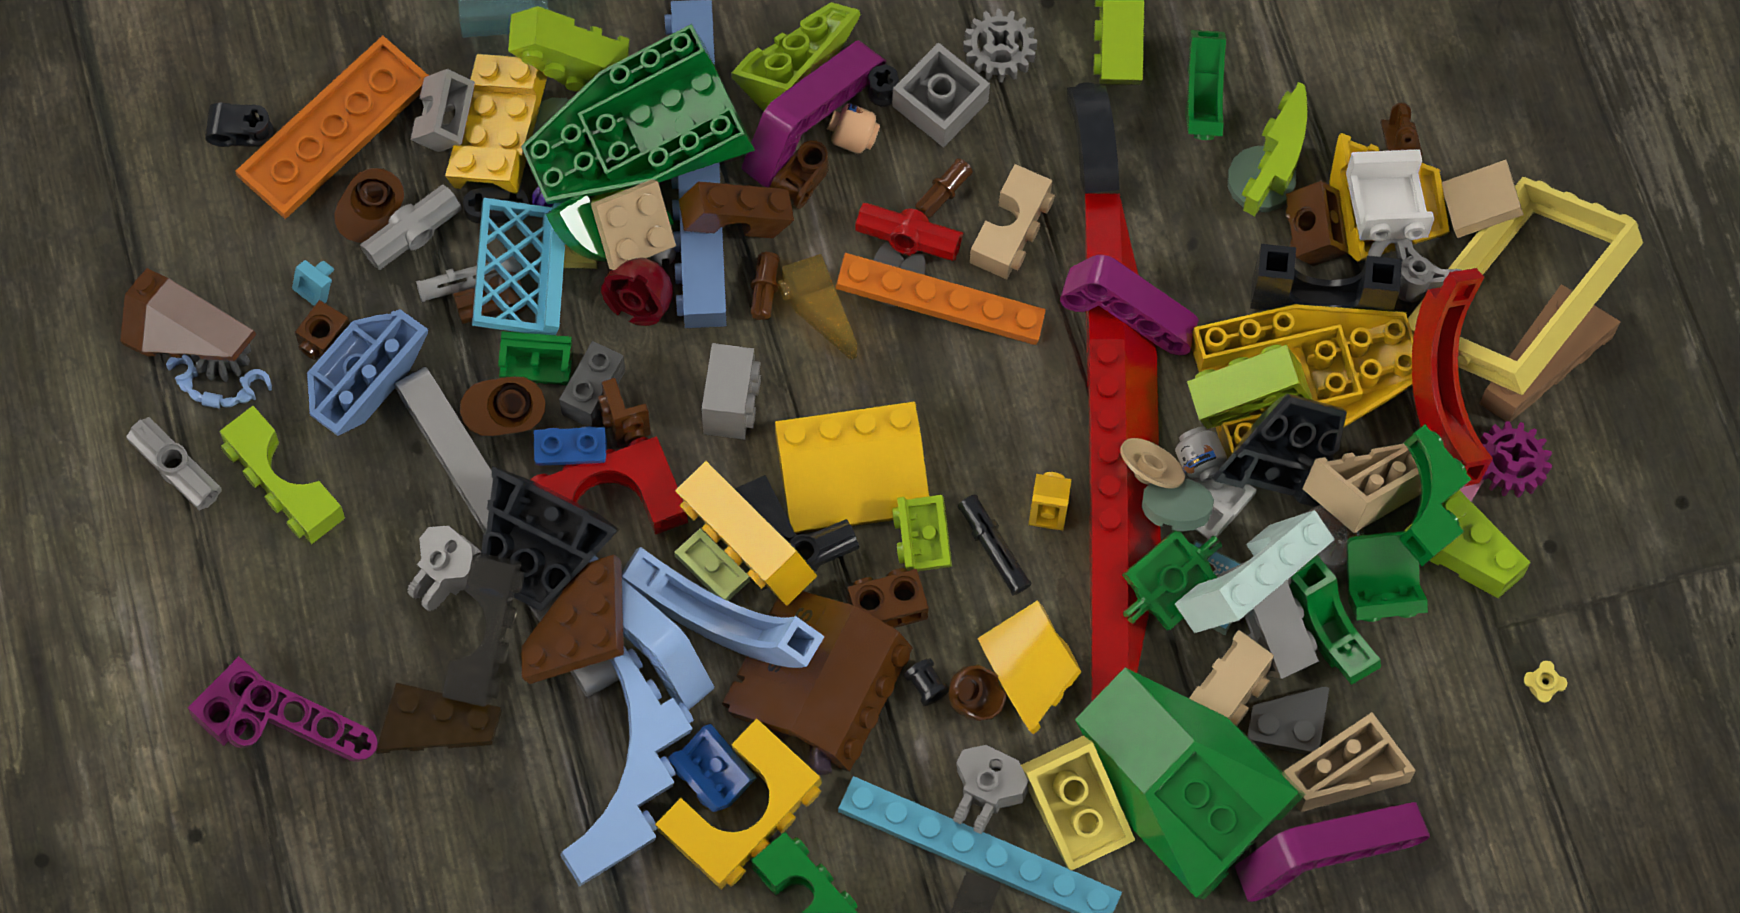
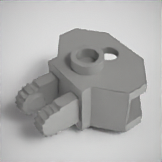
(443, 565)
(985, 786)

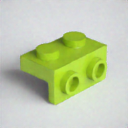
(923, 533)

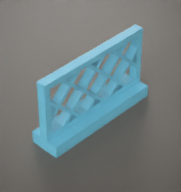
(548, 279)

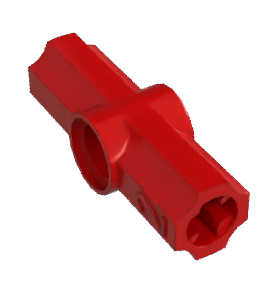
(909, 231)

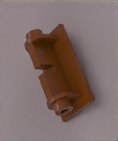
(1399, 131)

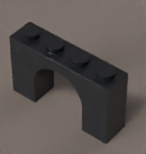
(1281, 285)

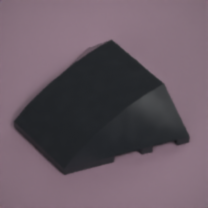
(1284, 446)
(543, 532)

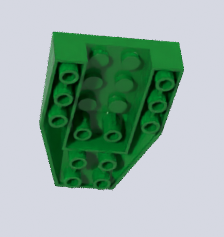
(639, 123)
(1185, 777)

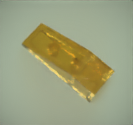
(817, 302)

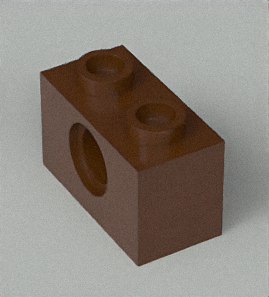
(1316, 223)

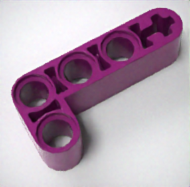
(1132, 300)
(305, 728)

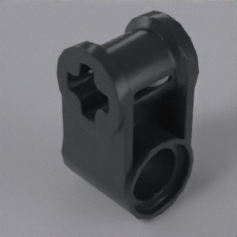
(237, 124)

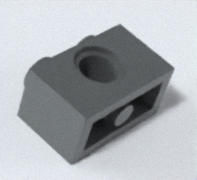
(581, 394)

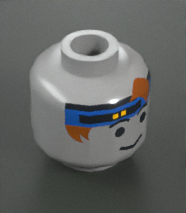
(1200, 453)

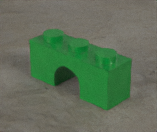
(787, 864)

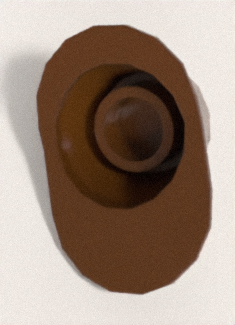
(368, 204)
(502, 406)

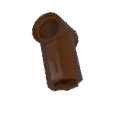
(465, 300)

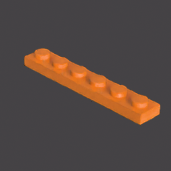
(940, 299)

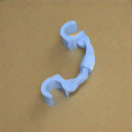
(212, 399)

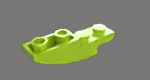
(1281, 149)

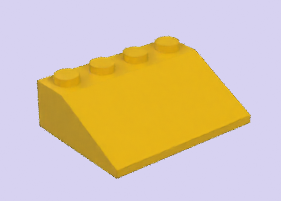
(850, 465)

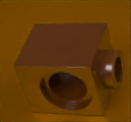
(320, 318)

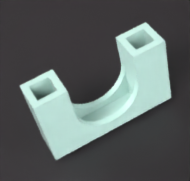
(1277, 556)

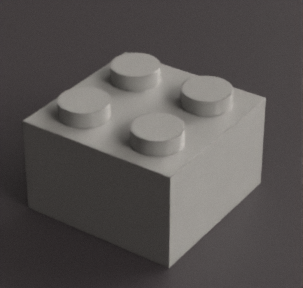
(941, 94)
(730, 391)

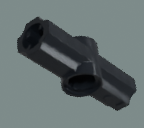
(826, 544)

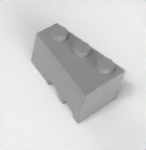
(1280, 629)

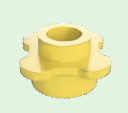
(1540, 690)

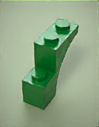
(1205, 84)
(1440, 479)

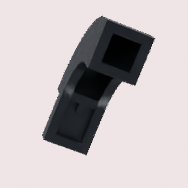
(1095, 137)

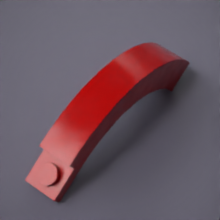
(1436, 370)

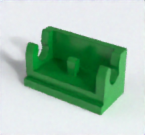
(536, 357)

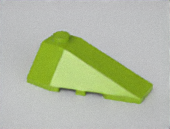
(794, 56)

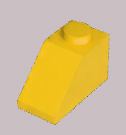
(1050, 501)

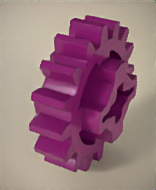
(1527, 455)

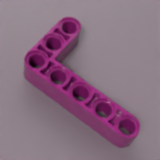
(805, 106)
(1329, 844)

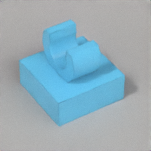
(312, 281)

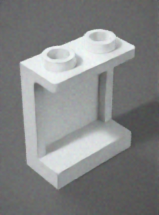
(1388, 195)

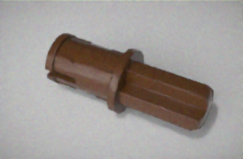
(944, 187)
(764, 285)

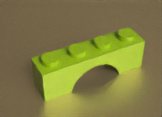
(308, 506)

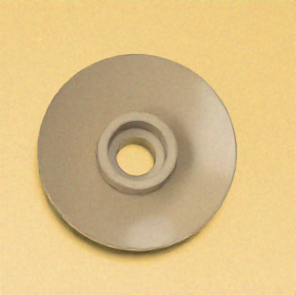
(1152, 463)

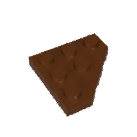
(580, 625)

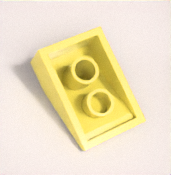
(1077, 802)

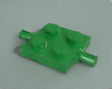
(1167, 576)

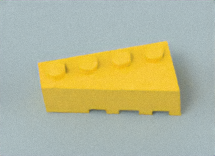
(745, 533)

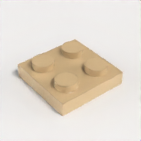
(633, 224)

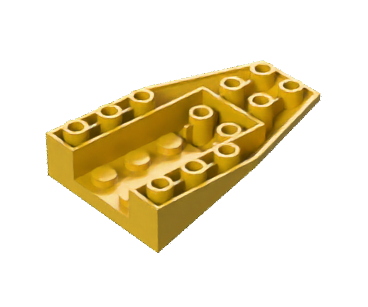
(1346, 354)

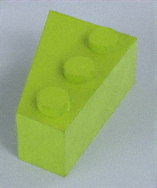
(1120, 41)
(561, 48)
(1247, 385)
(1481, 551)

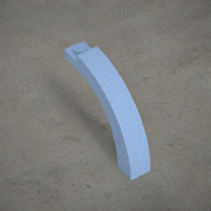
(750, 633)

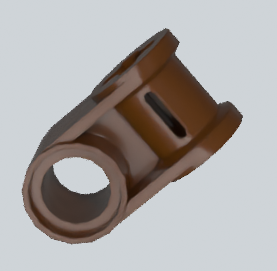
(800, 177)

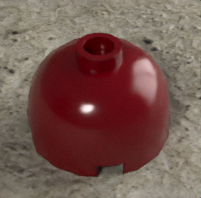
(638, 289)

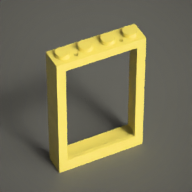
(1488, 244)

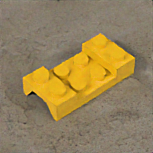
(497, 123)

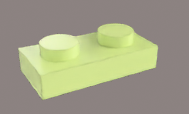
(711, 565)

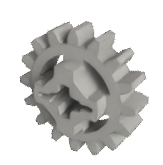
(1000, 46)

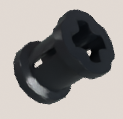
(882, 84)
(927, 682)

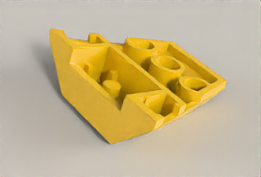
(1430, 184)

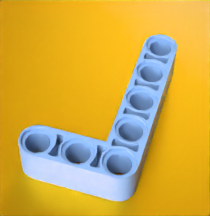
(665, 647)

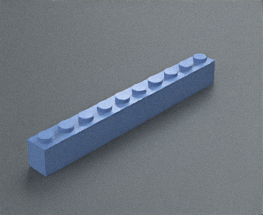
(701, 253)

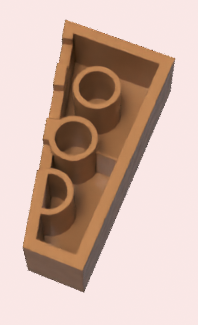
(1588, 336)

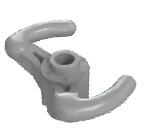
(1416, 271)

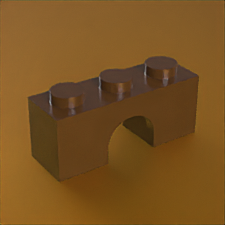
(713, 205)

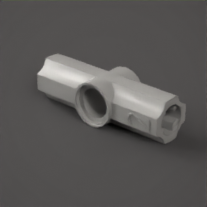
(411, 227)
(187, 477)

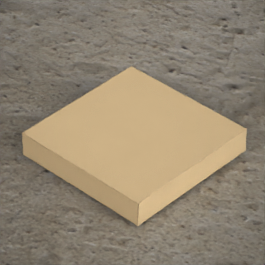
(1482, 198)

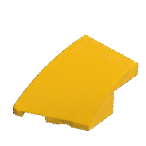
(1030, 662)

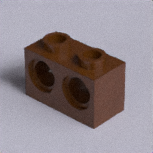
(883, 590)

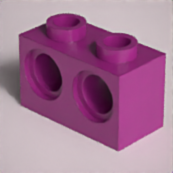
(224, 696)

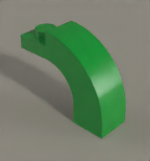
(578, 229)
(1328, 623)

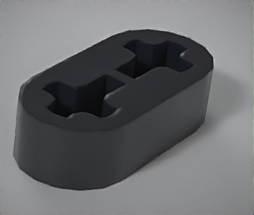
(493, 193)

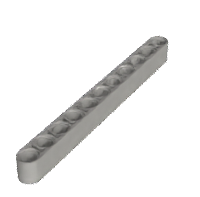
(473, 480)

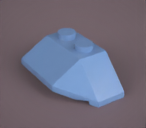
(362, 369)

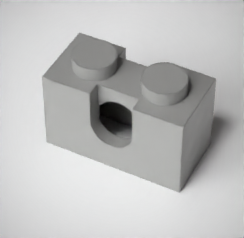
(441, 94)

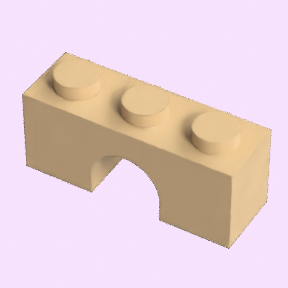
(1001, 247)

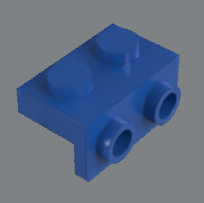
(570, 446)
(712, 769)

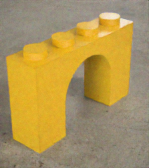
(724, 853)

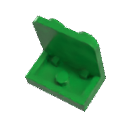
(1383, 578)

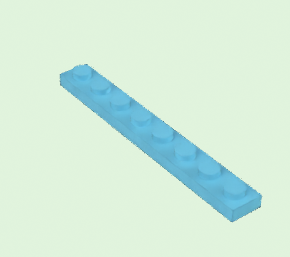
(976, 851)

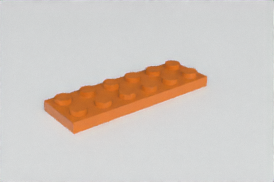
(333, 127)

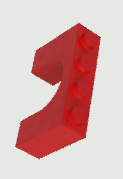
(638, 467)

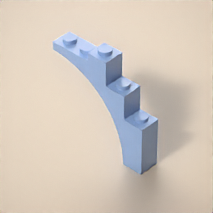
(651, 729)

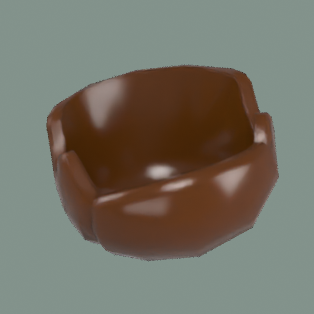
(976, 693)

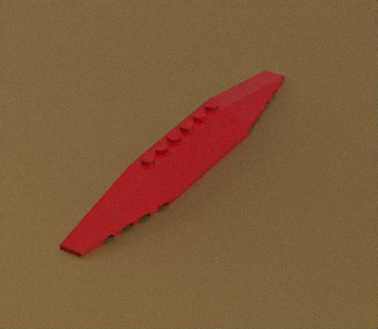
(1120, 407)

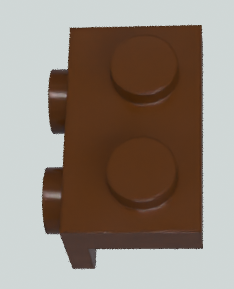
(625, 423)

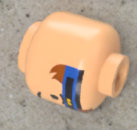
(853, 128)

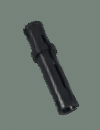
(986, 532)

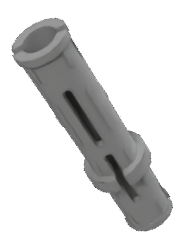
(429, 290)

